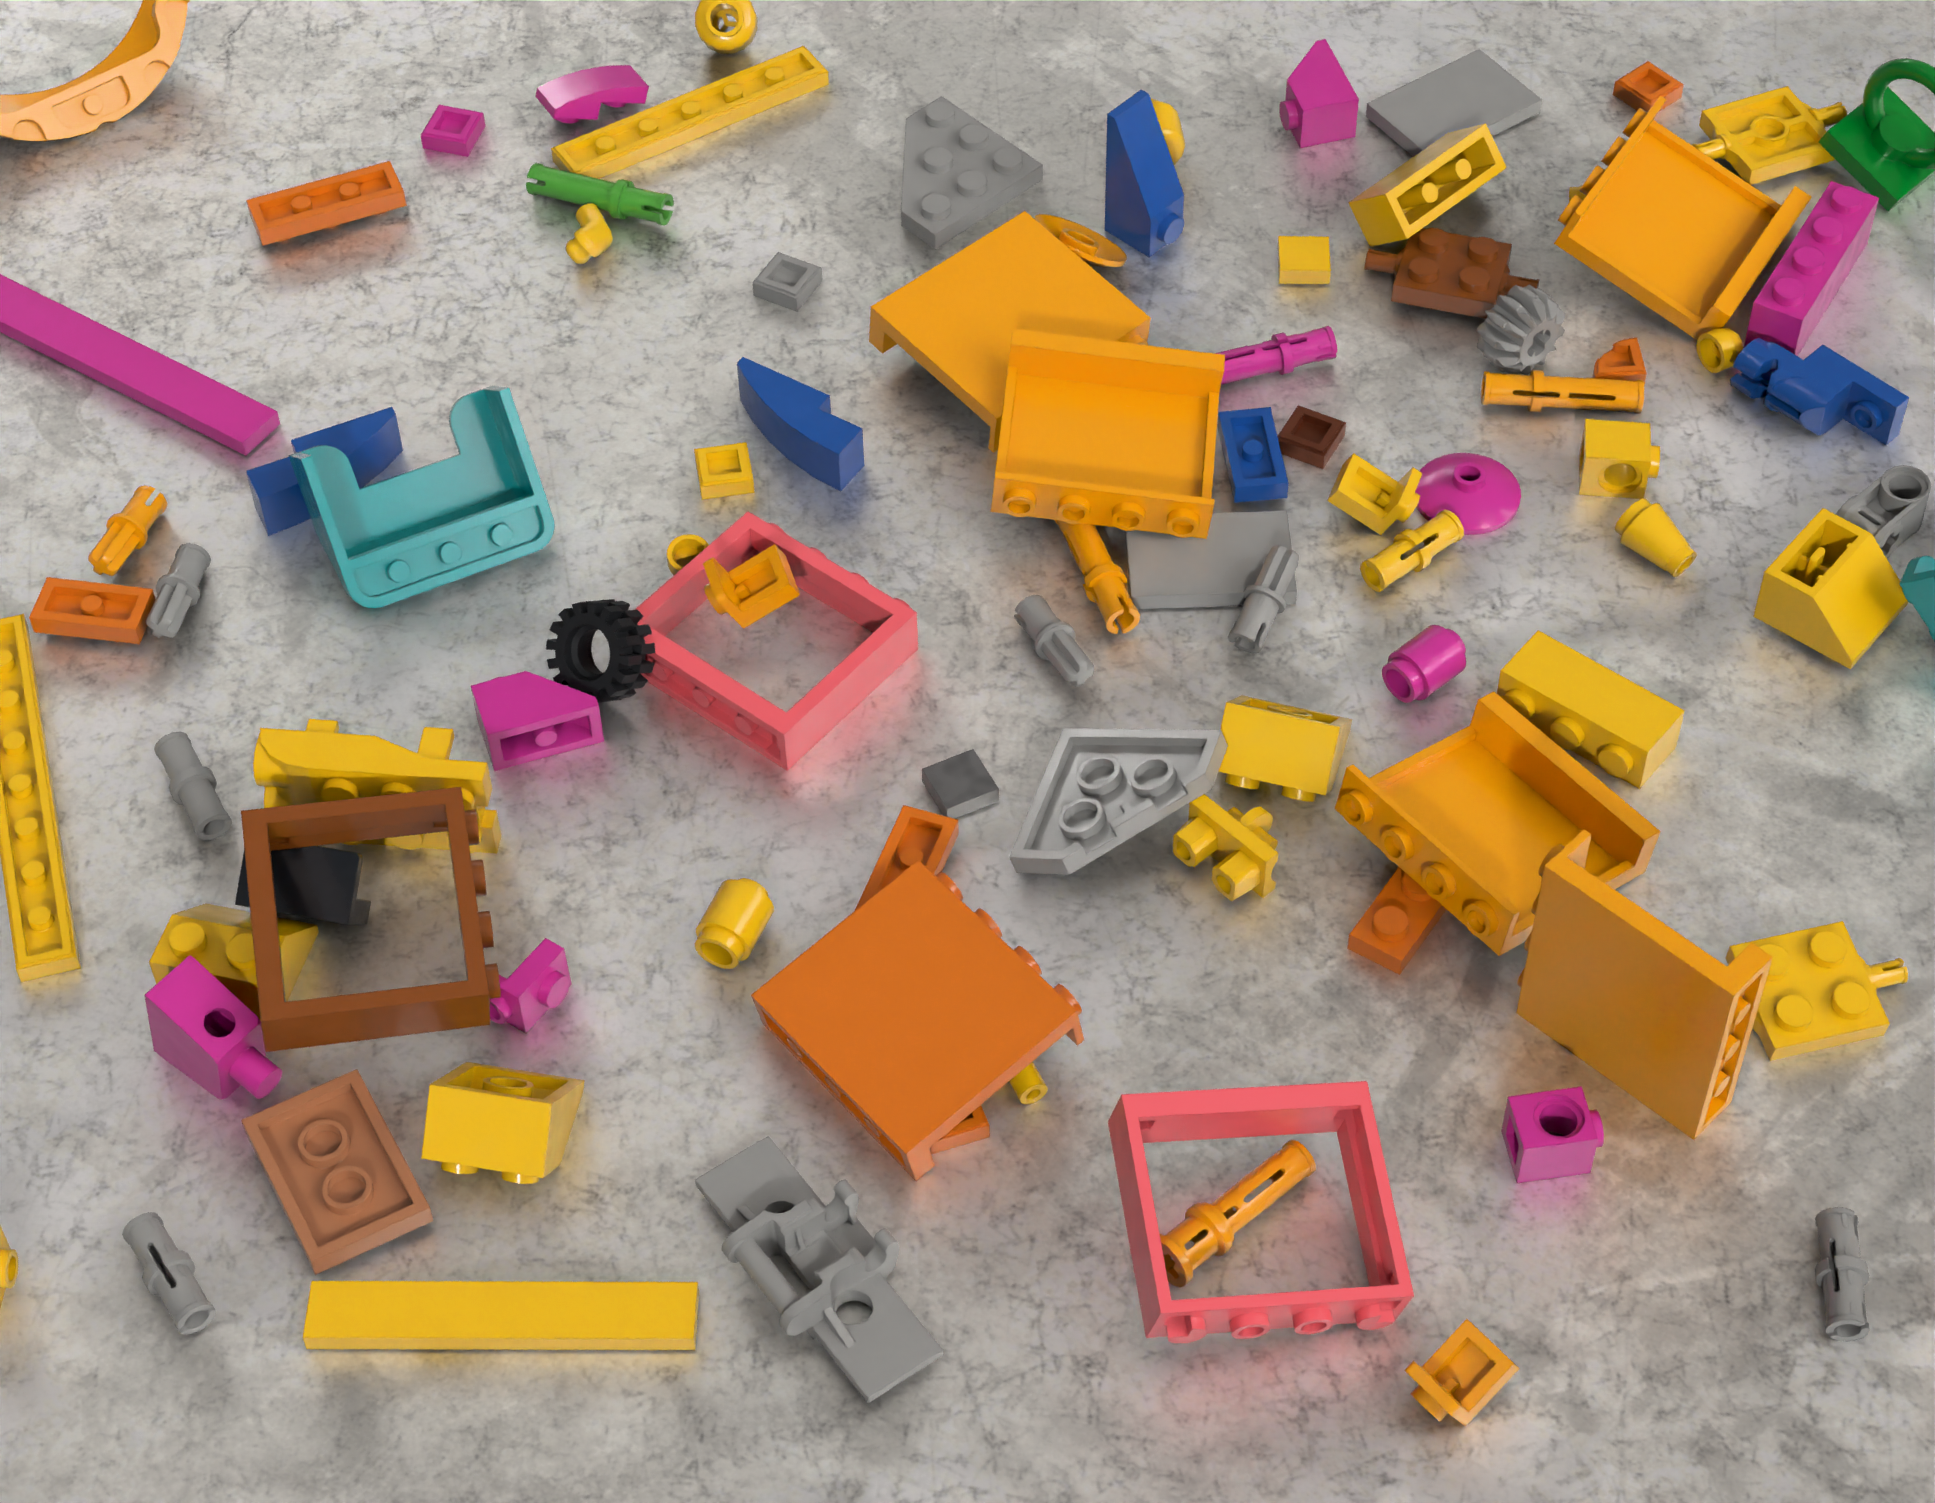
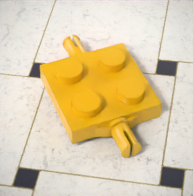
(1768, 134)
(1819, 991)

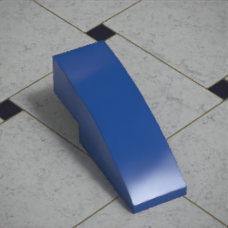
(801, 424)
(368, 443)

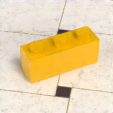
(1427, 185)
(1591, 709)

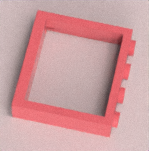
(735, 708)
(1254, 1113)

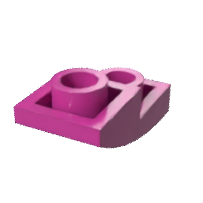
(583, 91)

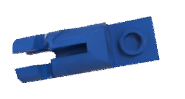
(1819, 390)

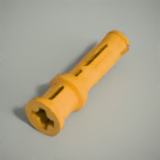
(1214, 1224)

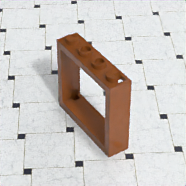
(376, 1012)

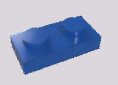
(1252, 455)

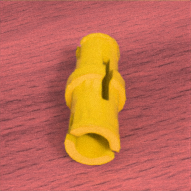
(1388, 566)

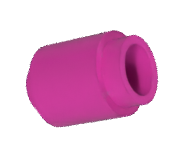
(1424, 664)

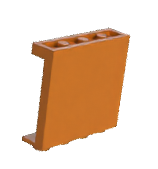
(915, 1013)

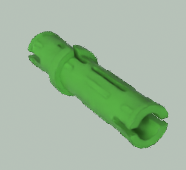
(618, 198)

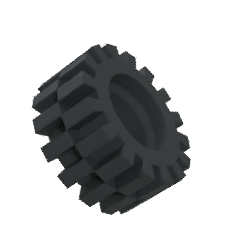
(625, 645)

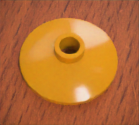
(1084, 242)

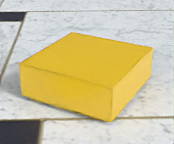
(1304, 260)
(724, 470)

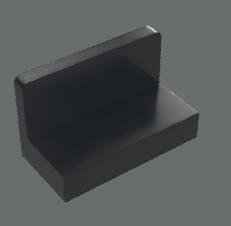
(314, 884)

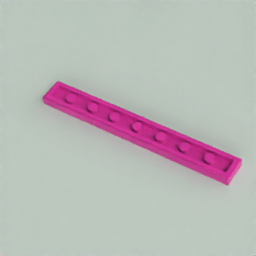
(134, 369)

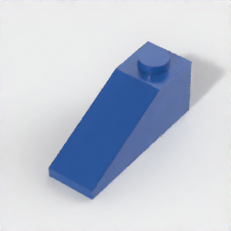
(1141, 182)

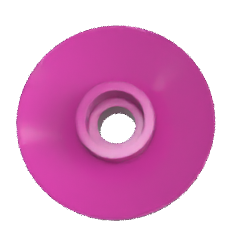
(1473, 488)

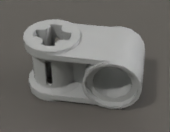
(1890, 506)

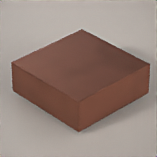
(1311, 436)

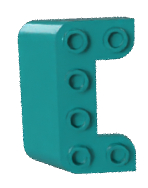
(435, 518)

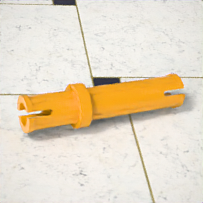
(1561, 392)
(1102, 577)

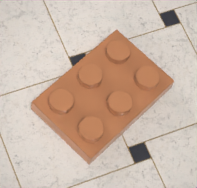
(337, 1171)

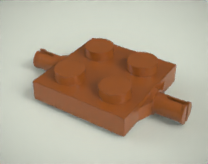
(1449, 272)

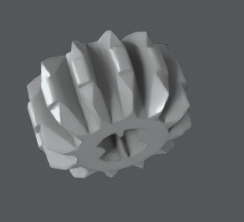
(1520, 330)

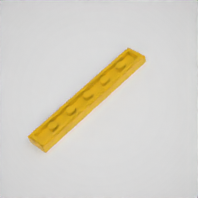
(692, 115)
(501, 1315)

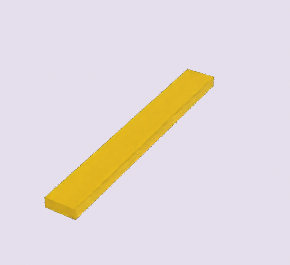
(29, 822)

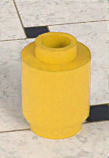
(733, 922)

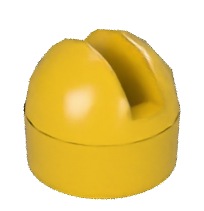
(1719, 349)
(683, 550)

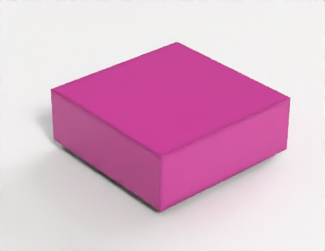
(453, 130)

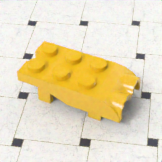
(339, 766)

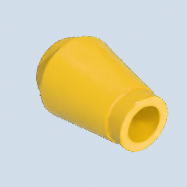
(1655, 537)

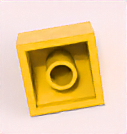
(1282, 747)
(224, 945)
(500, 1121)

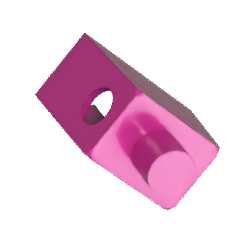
(209, 1033)

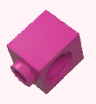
(1543, 1156)

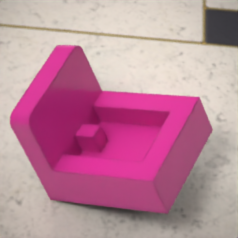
(532, 988)

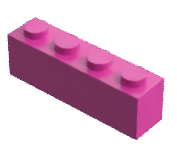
(1813, 268)

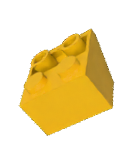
(1831, 589)

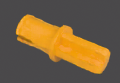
(126, 531)

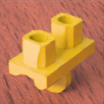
(1235, 841)

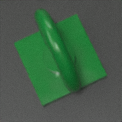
(1883, 138)

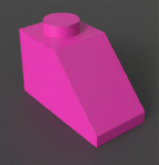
(1319, 100)
(533, 718)

